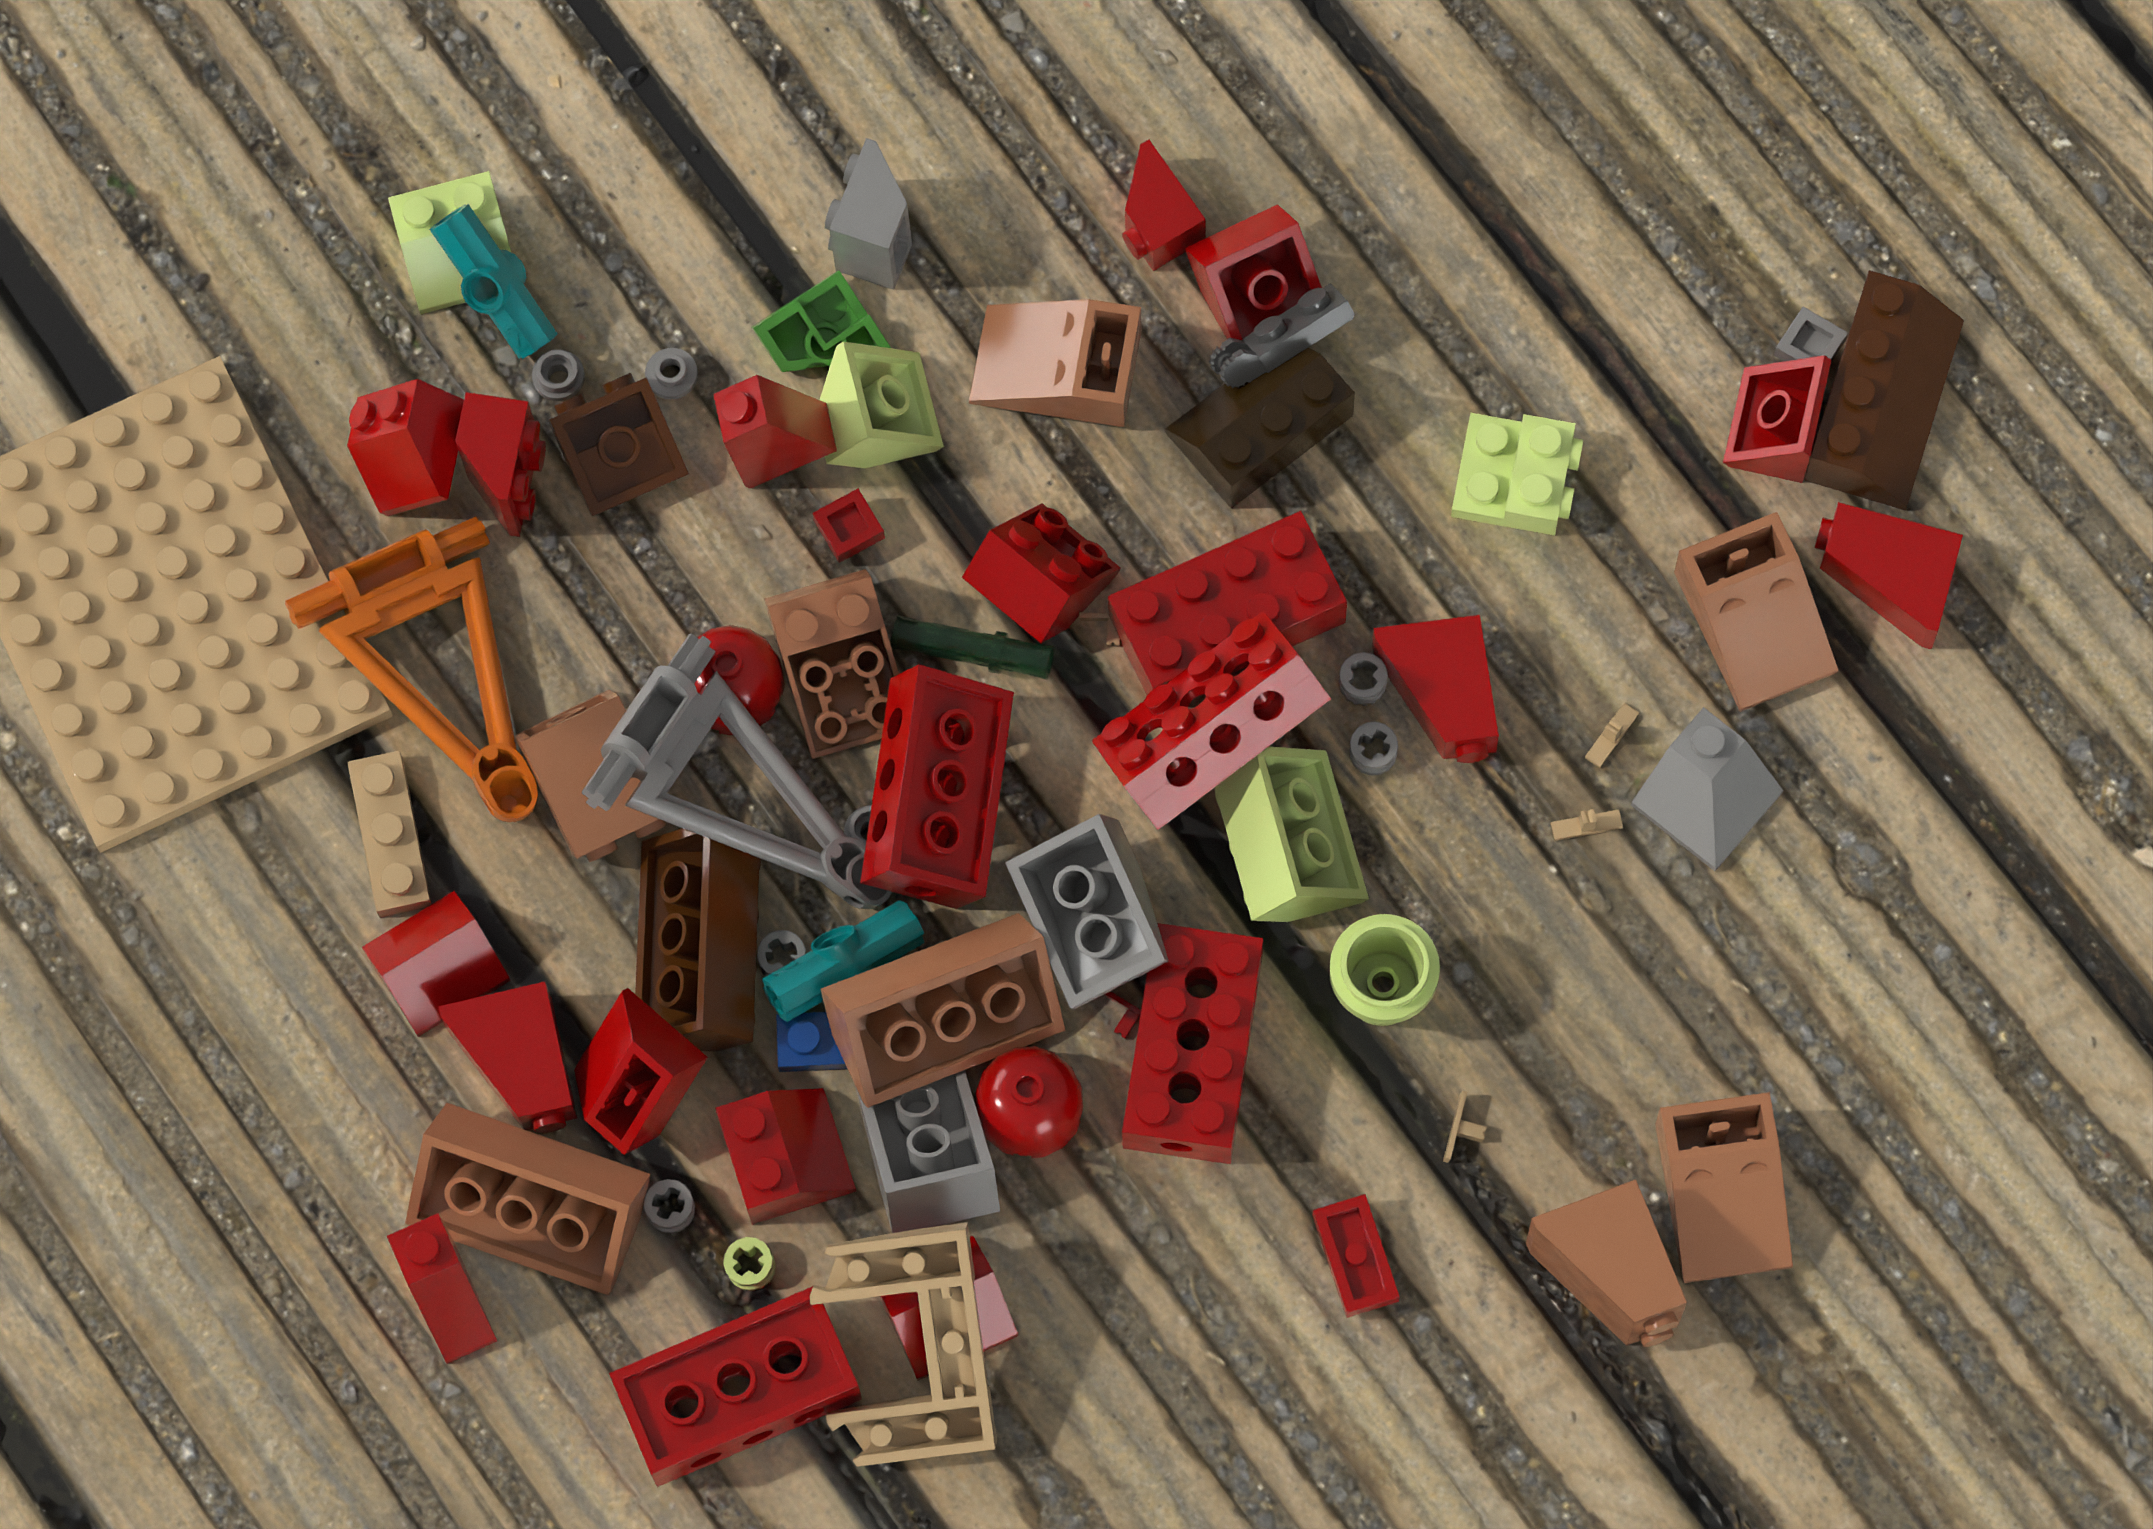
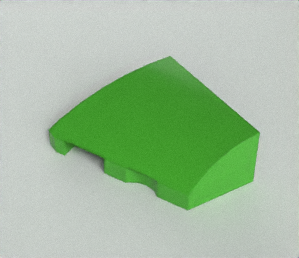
(814, 323)

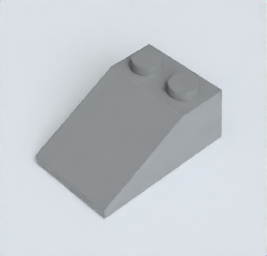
(1090, 908)
(931, 1156)

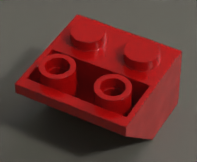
(500, 454)
(1040, 571)
(634, 1073)

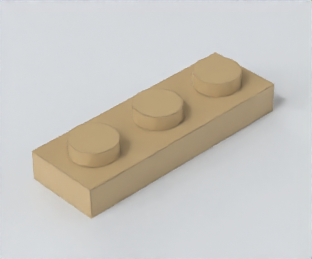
(389, 834)

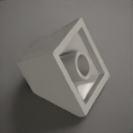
(1708, 790)

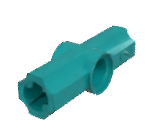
(493, 281)
(842, 955)

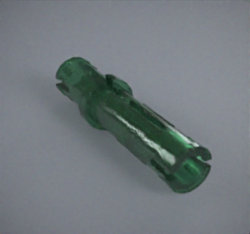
(984, 649)

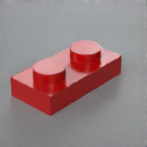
(1355, 1255)

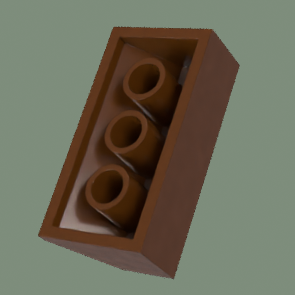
(1885, 392)
(699, 937)

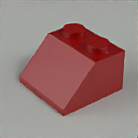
(1253, 270)
(406, 444)
(785, 1151)

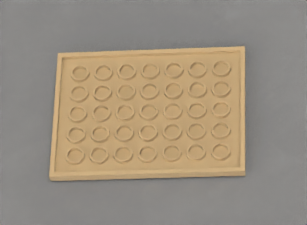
(153, 608)

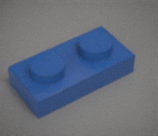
(807, 1044)

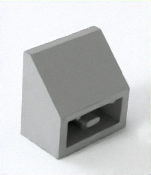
(870, 222)

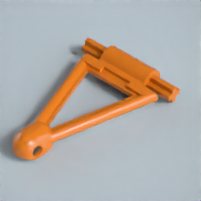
(398, 586)

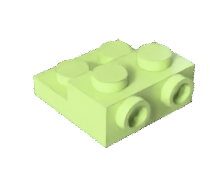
(1516, 472)

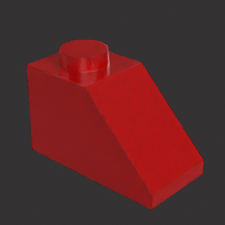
(1159, 212)

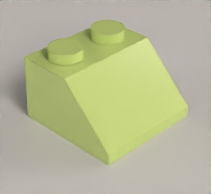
(430, 270)

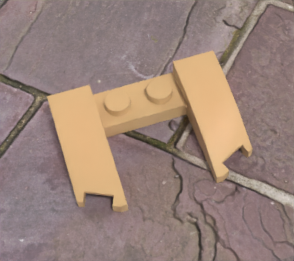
(960, 1407)

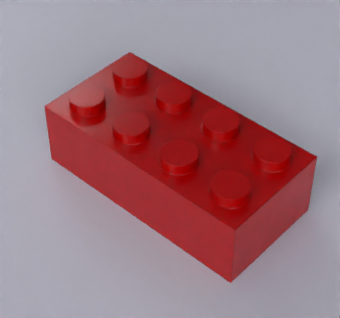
(1202, 600)

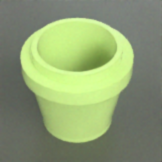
(1386, 948)

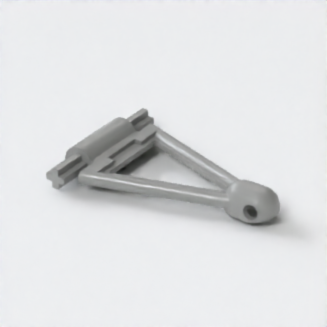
(662, 735)

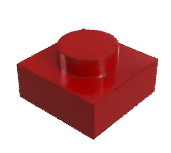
(848, 525)

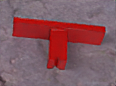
(1129, 1018)

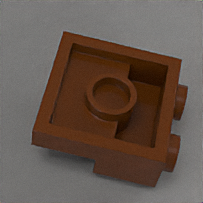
(617, 444)

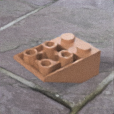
(1059, 359)
(1756, 611)
(835, 660)
(1725, 1187)

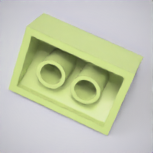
(1290, 836)

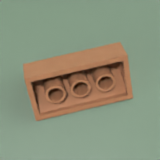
(944, 1009)
(528, 1197)

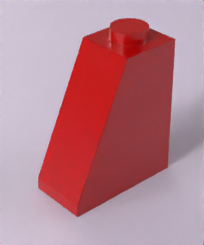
(772, 428)
(1891, 566)
(1444, 682)
(518, 1052)
(442, 1288)

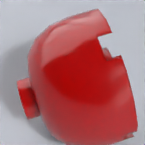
(748, 668)
(1029, 1102)

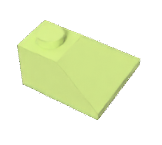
(878, 406)

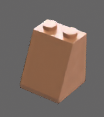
(563, 758)
(1612, 1263)

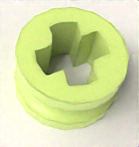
(749, 1247)

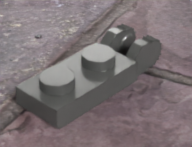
(1281, 336)

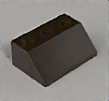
(1260, 428)

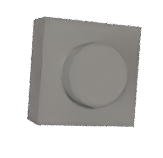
(1810, 337)

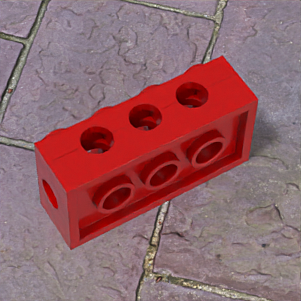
(1222, 732)
(937, 787)
(1216, 1071)
(734, 1423)

